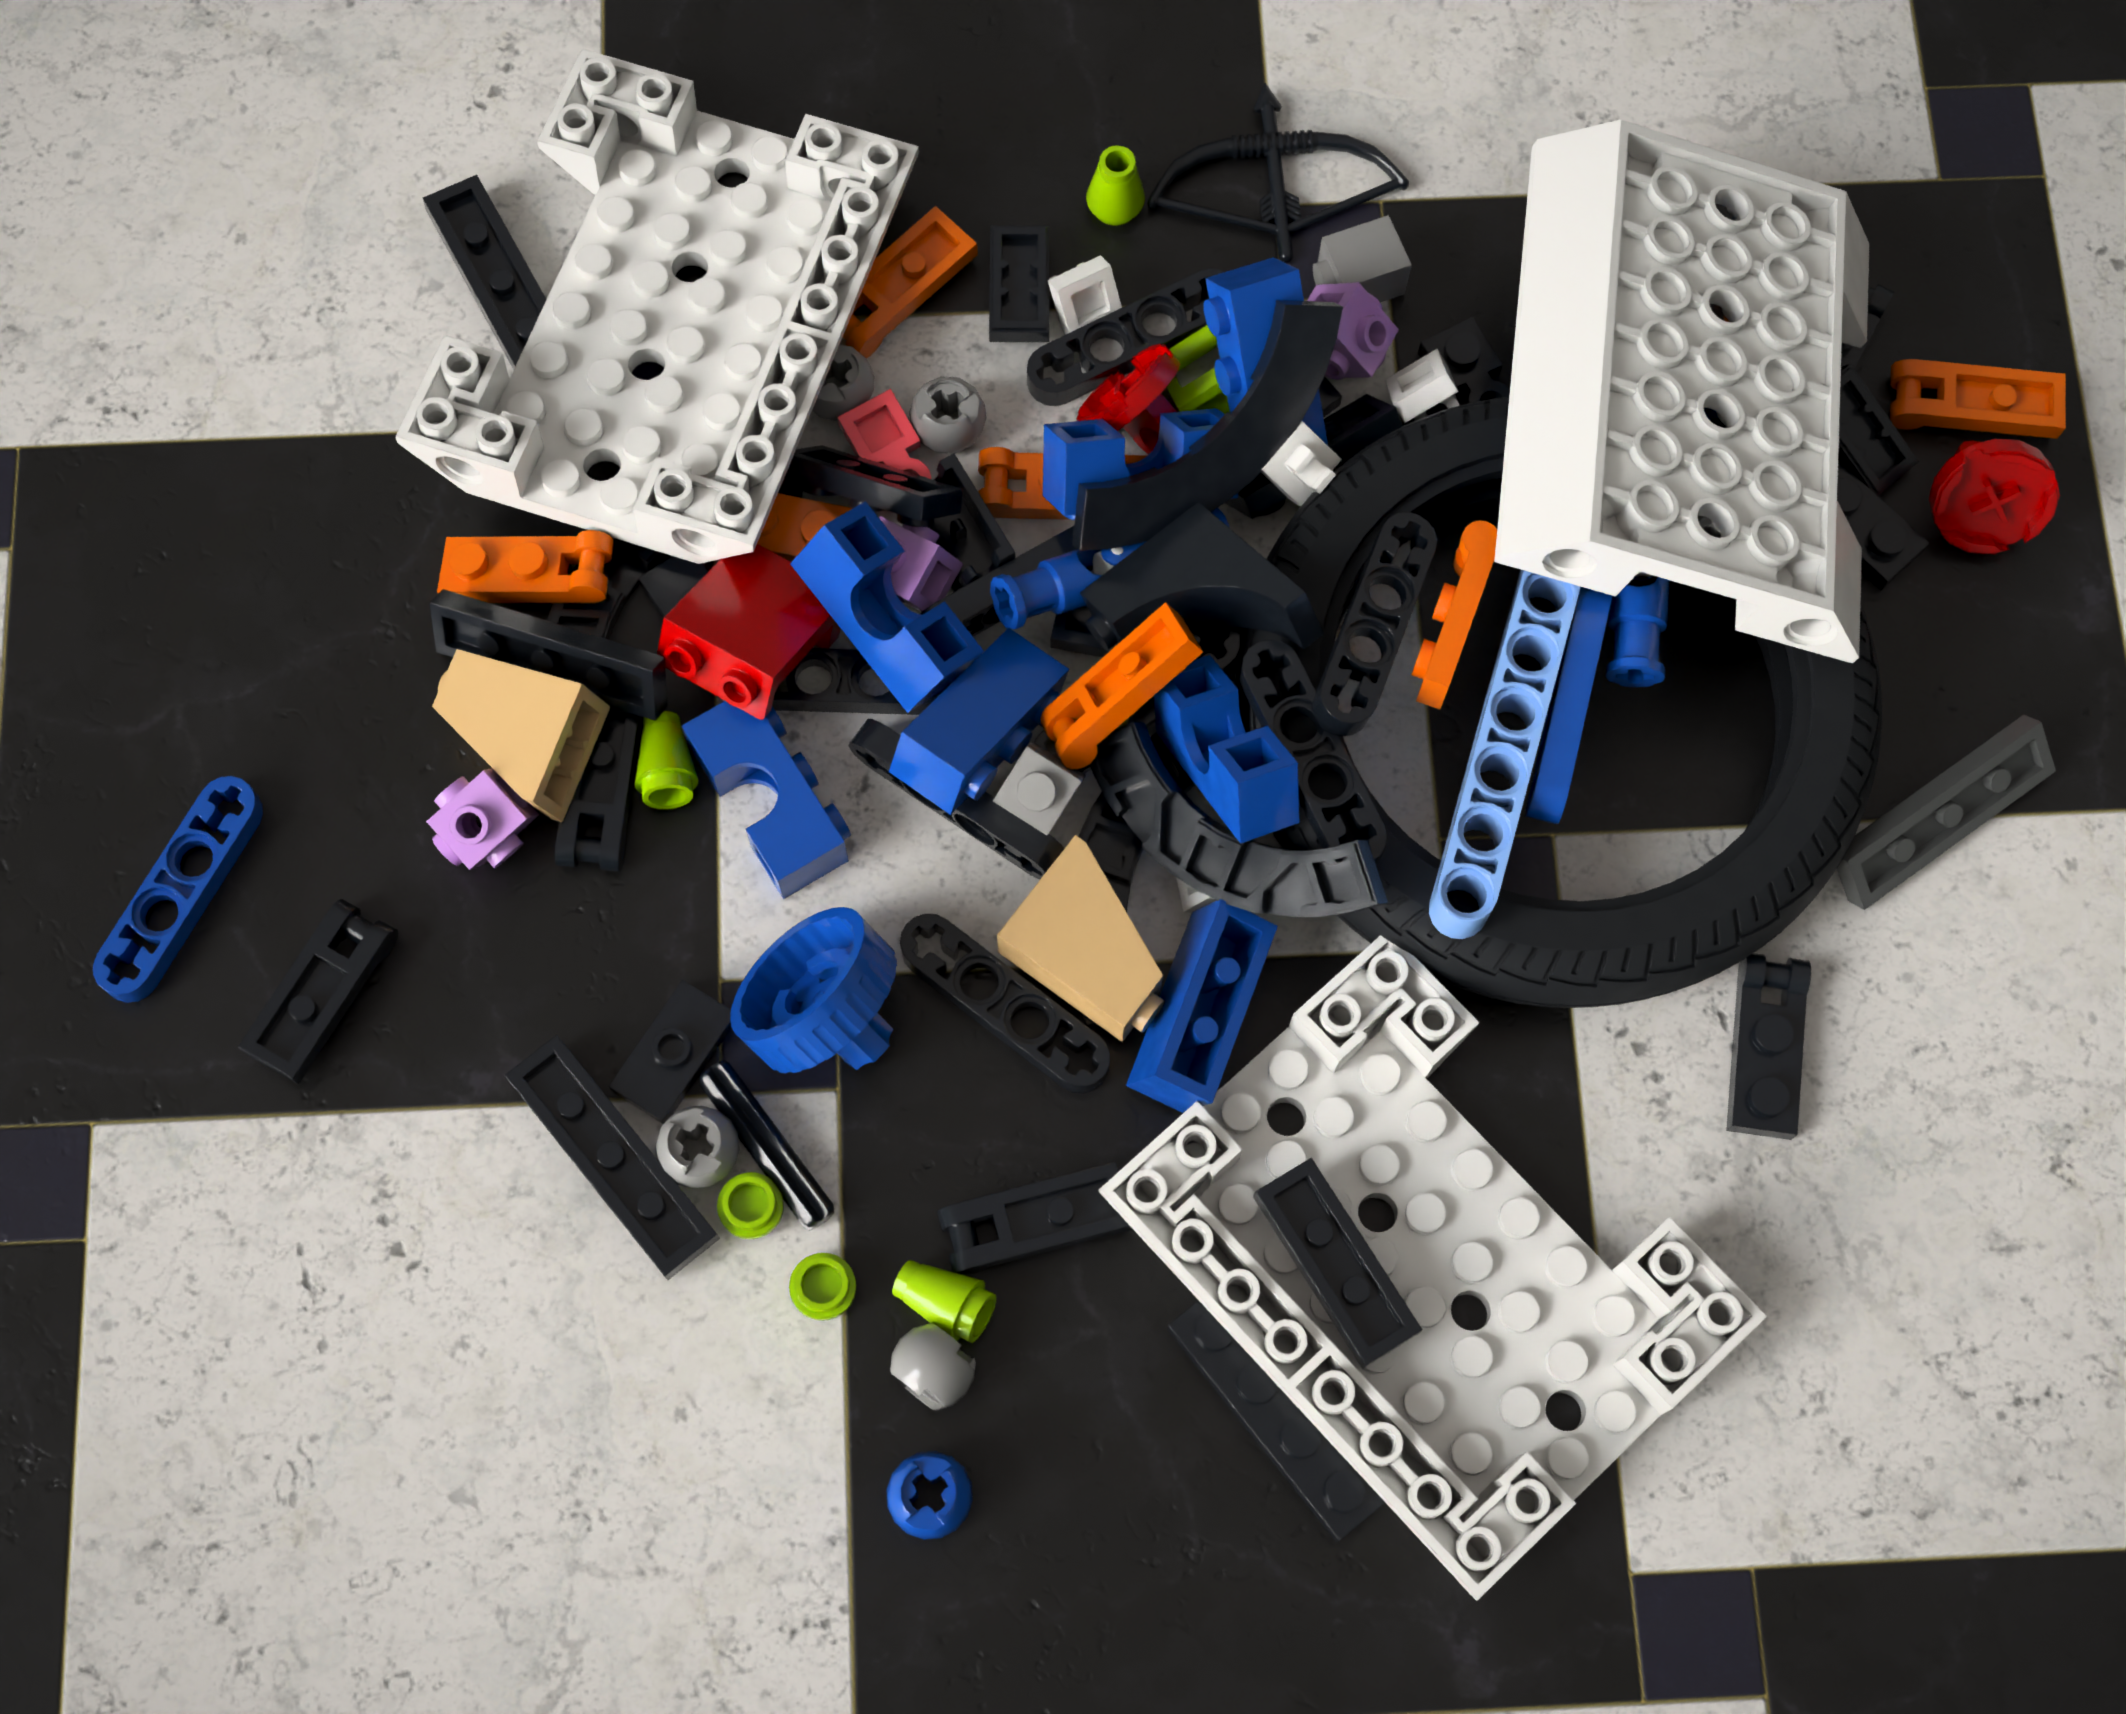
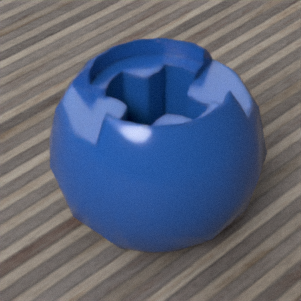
(956, 1497)

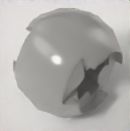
(856, 371)
(949, 395)
(690, 1124)
(932, 1366)

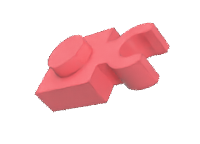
(883, 434)

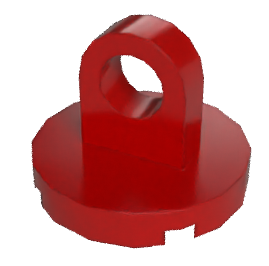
(1136, 399)
(1993, 495)

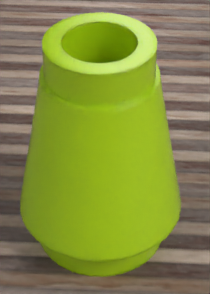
(1116, 187)
(664, 764)
(946, 1299)

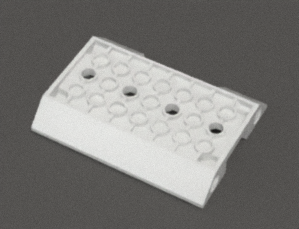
(737, 348)
(1626, 354)
(1455, 1415)

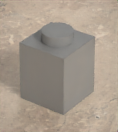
(1365, 255)
(1039, 788)

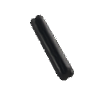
(767, 1145)

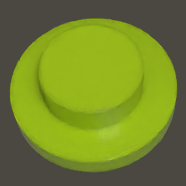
(750, 1205)
(822, 1286)

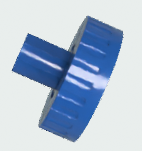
(818, 994)

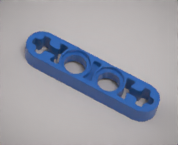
(1568, 708)
(168, 883)

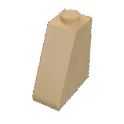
(523, 725)
(1084, 945)

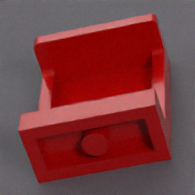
(745, 629)

